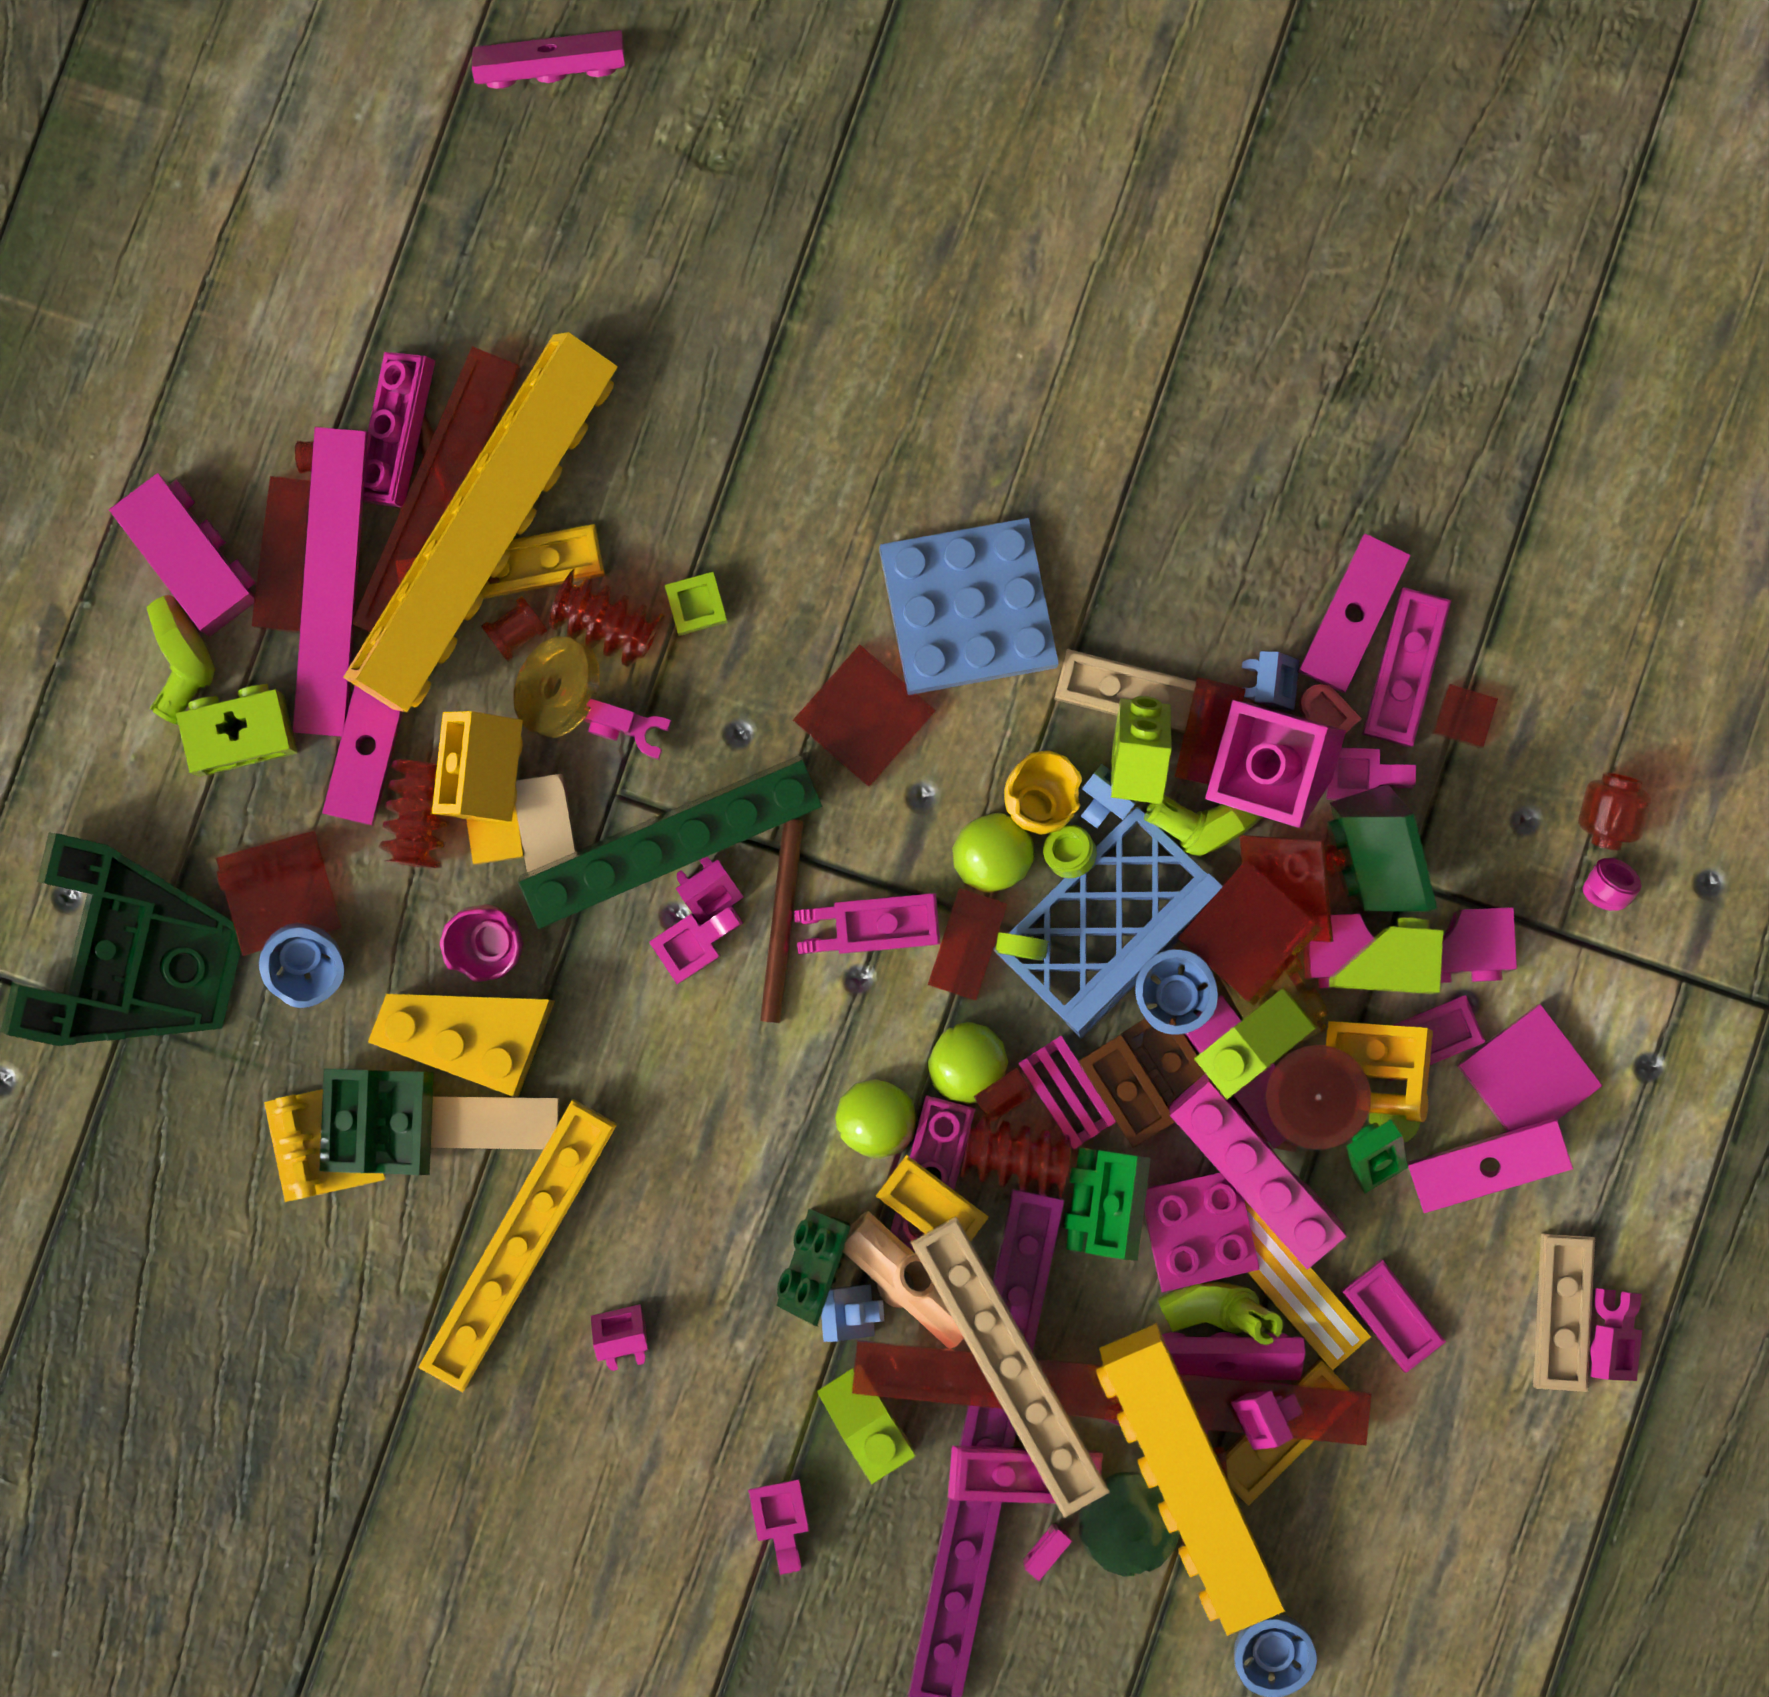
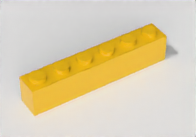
(1190, 1479)

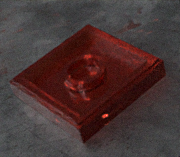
(864, 716)
(1250, 933)

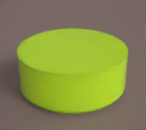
(1070, 851)
(1021, 946)

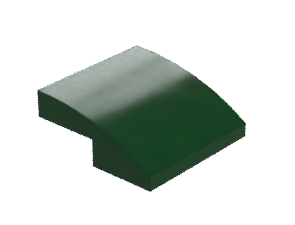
(376, 1121)

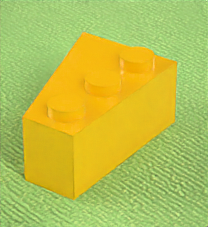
(465, 1036)

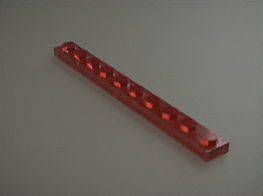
(957, 1379)

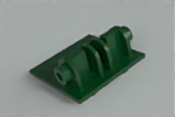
(812, 1270)

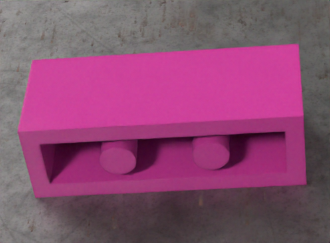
(185, 553)

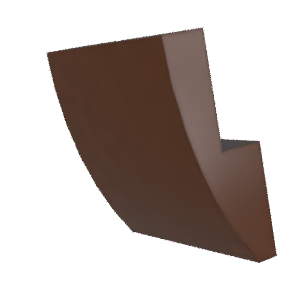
(1141, 1076)

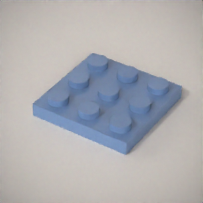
(968, 606)

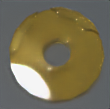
(543, 668)

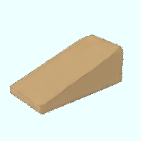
(544, 820)

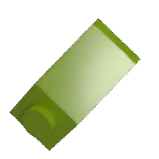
(1396, 960)
(1255, 1043)
(866, 1428)

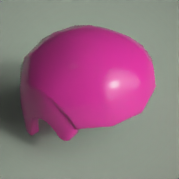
(481, 942)

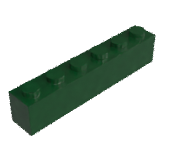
(669, 841)

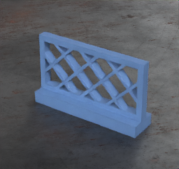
(1158, 935)

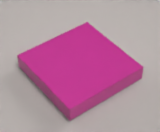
(1529, 1072)

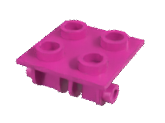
(1198, 1231)

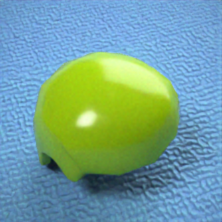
(993, 853)
(966, 1062)
(876, 1119)

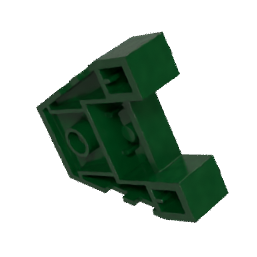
(140, 959)

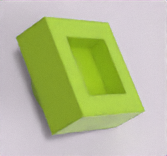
(696, 603)

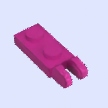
(875, 924)

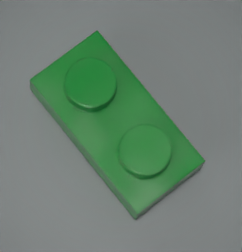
(1377, 1154)

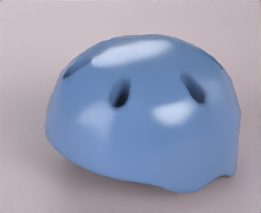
(299, 951)
(1176, 994)
(1273, 1651)

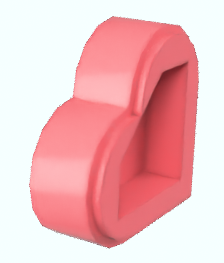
(1327, 707)

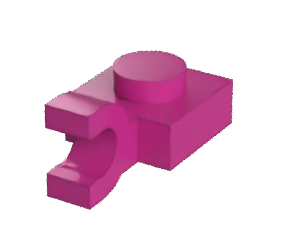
(610, 720)
(1361, 771)
(690, 946)
(1616, 1344)
(780, 1515)

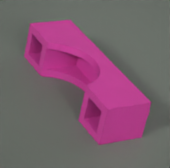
(1474, 943)
(1257, 1172)

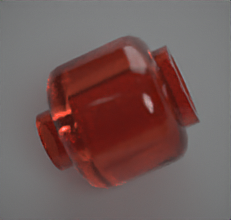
(1614, 810)

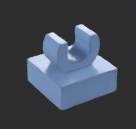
(1275, 680)
(1100, 789)
(850, 1313)

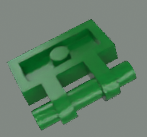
(1107, 1204)

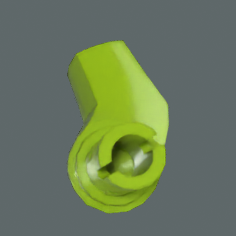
(186, 654)
(1200, 831)
(1222, 1305)

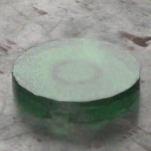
(1126, 1527)

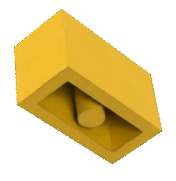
(477, 766)

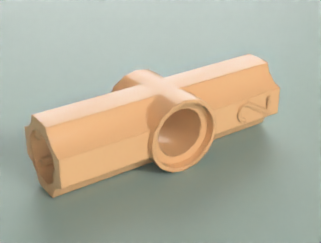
(885, 1260)

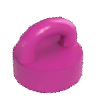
(1612, 885)

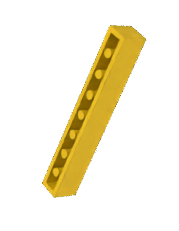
(481, 523)

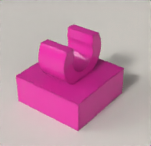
(708, 890)
(619, 1334)
(1265, 1418)

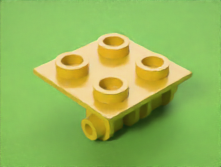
(297, 1142)

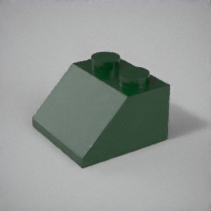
(1381, 852)

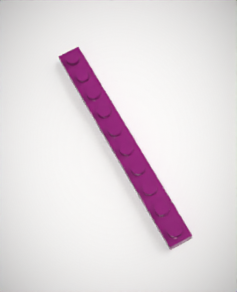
(971, 1525)

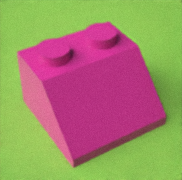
(1274, 763)

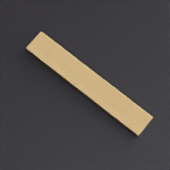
(1010, 1366)

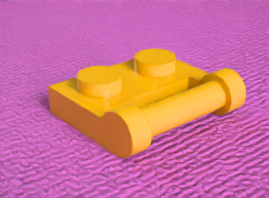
(1389, 1054)

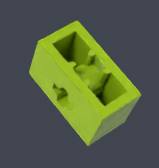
(264, 739)
(1141, 750)

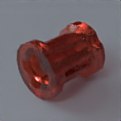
(514, 628)

